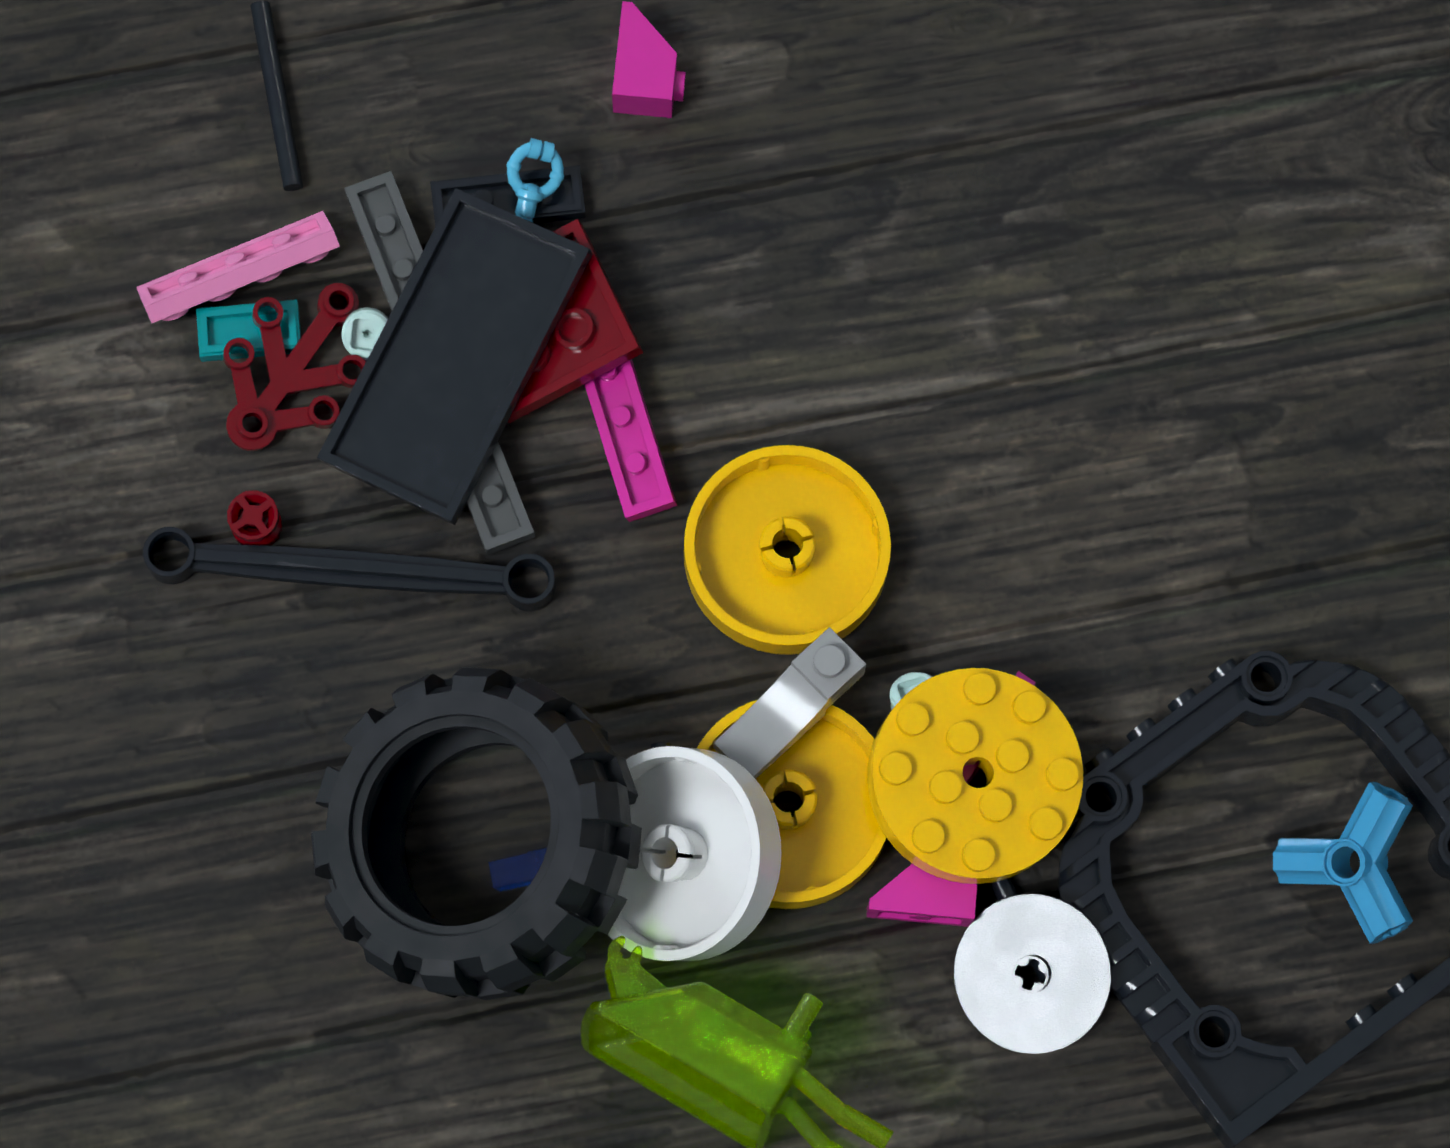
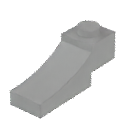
(792, 704)

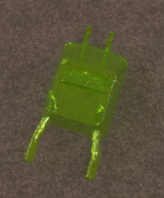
(714, 1055)

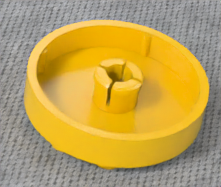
(795, 498)
(1028, 766)
(835, 830)

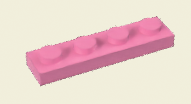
(252, 261)

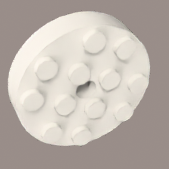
(727, 823)

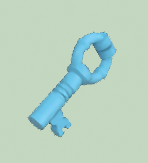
(530, 194)

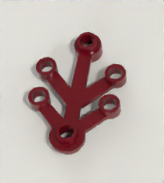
(288, 373)

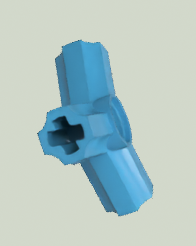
(1327, 862)

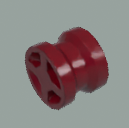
(248, 510)

